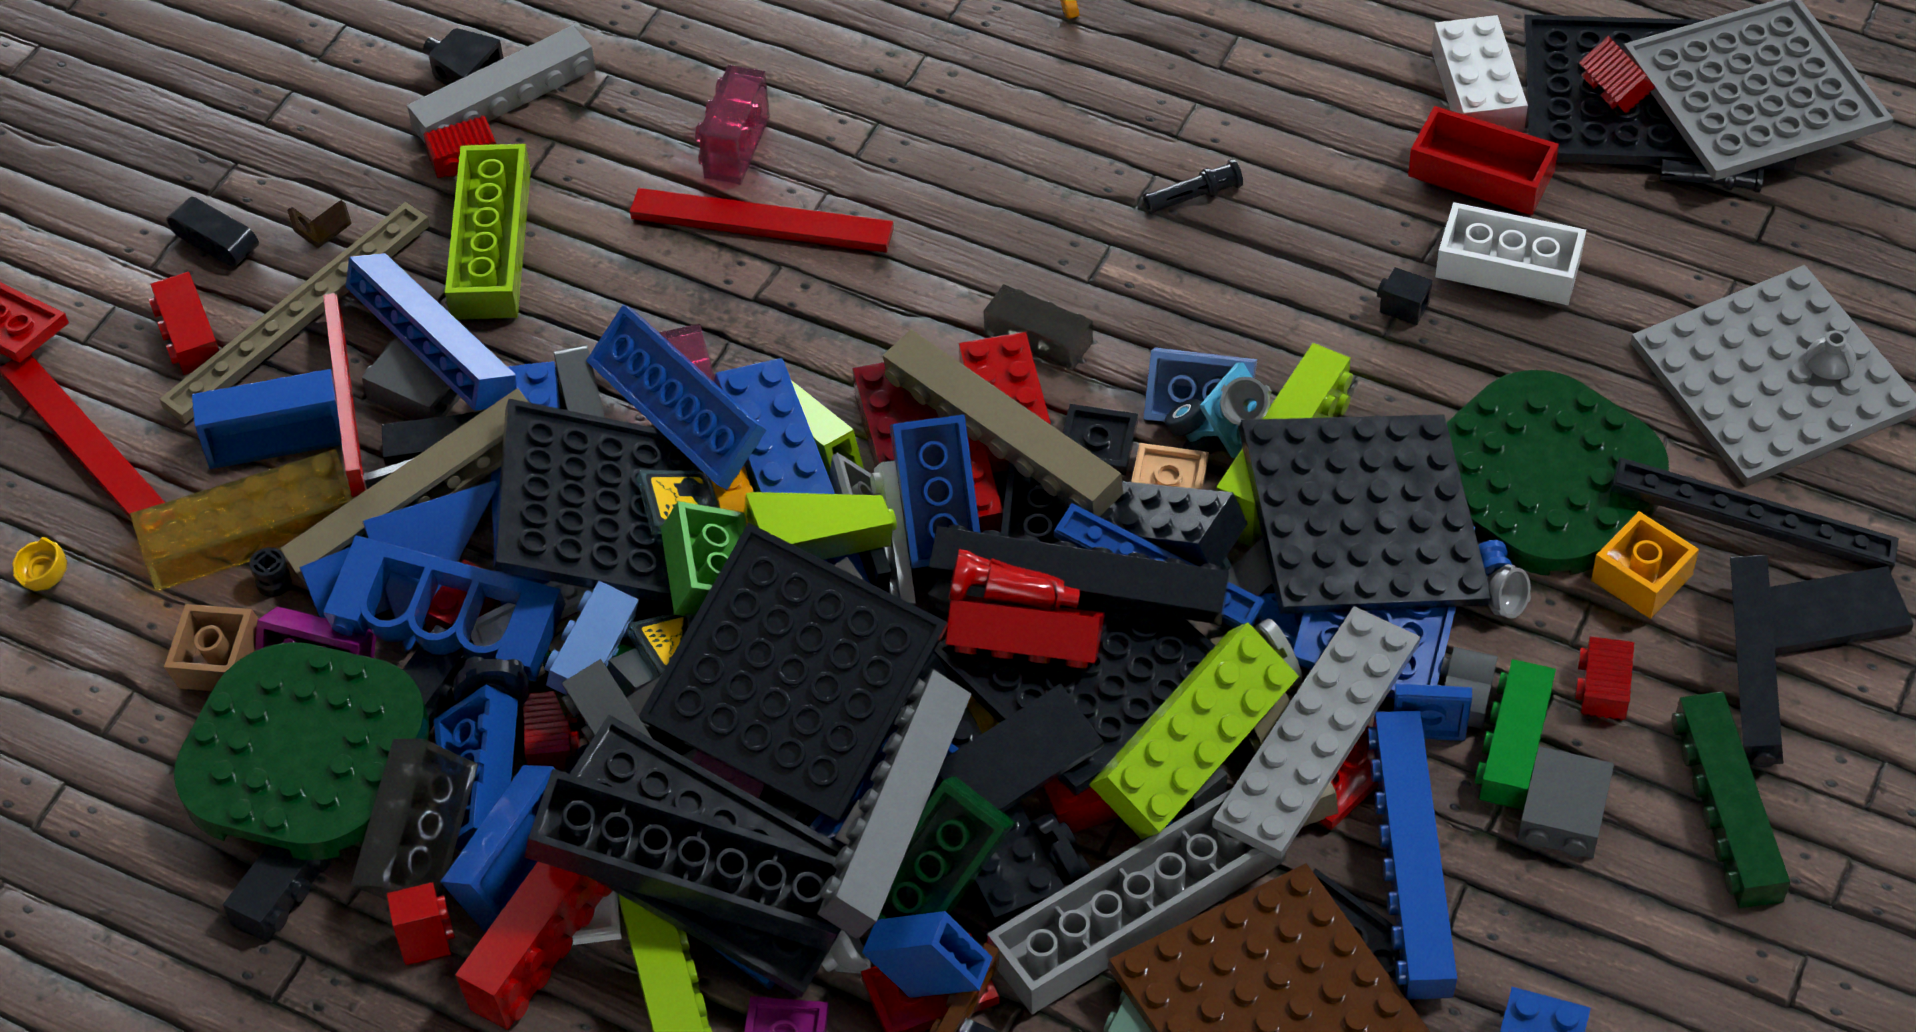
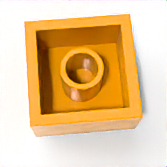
(1644, 564)

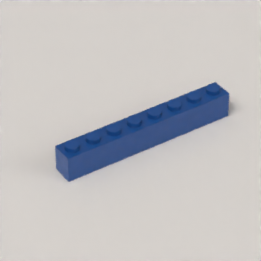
(429, 330)
(1413, 856)

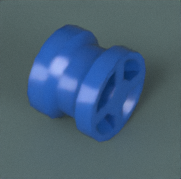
(1493, 556)

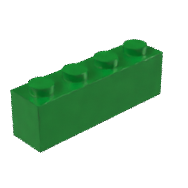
(1516, 735)

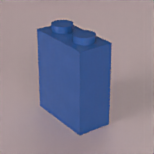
(927, 954)

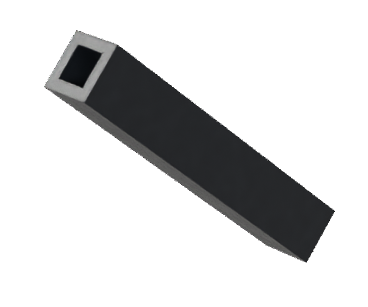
(1756, 660)

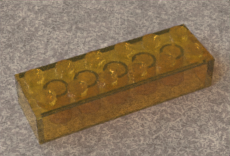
(238, 518)

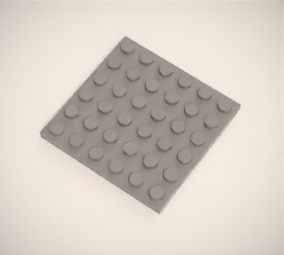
(1757, 87)
(1746, 381)

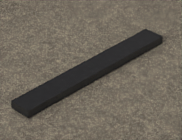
(1754, 514)

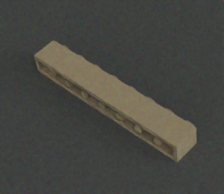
(1002, 424)
(439, 471)

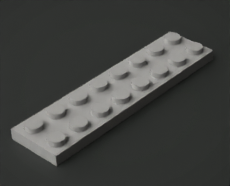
(1316, 733)

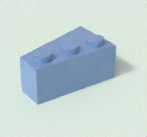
(593, 635)

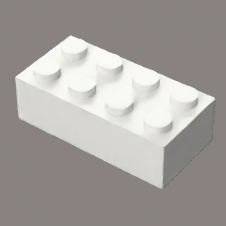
(1479, 71)
(1510, 253)

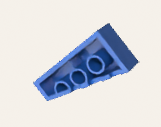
(484, 733)

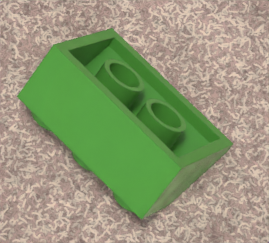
(696, 548)

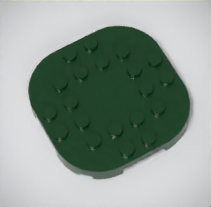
(1542, 467)
(296, 747)

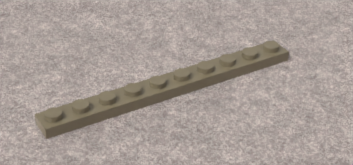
(291, 313)

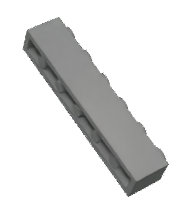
(506, 83)

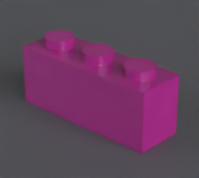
(291, 626)

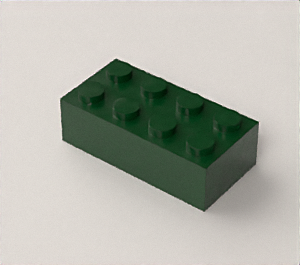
(946, 851)

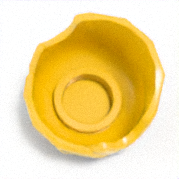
(39, 565)

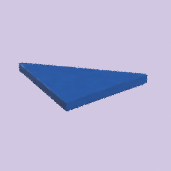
(431, 527)

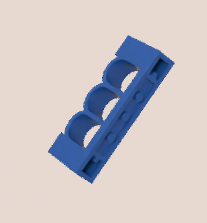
(367, 571)

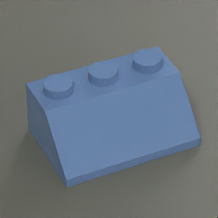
(1184, 376)

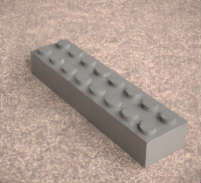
(1123, 905)

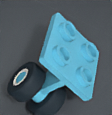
(1205, 422)

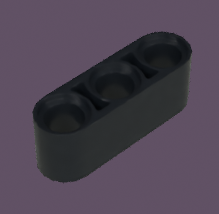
(212, 231)

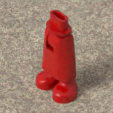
(1009, 583)

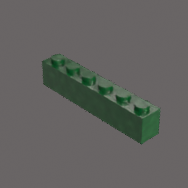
(1730, 800)

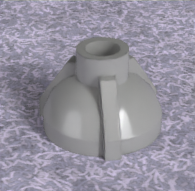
(1831, 356)
(1239, 394)
(1509, 591)
(846, 955)

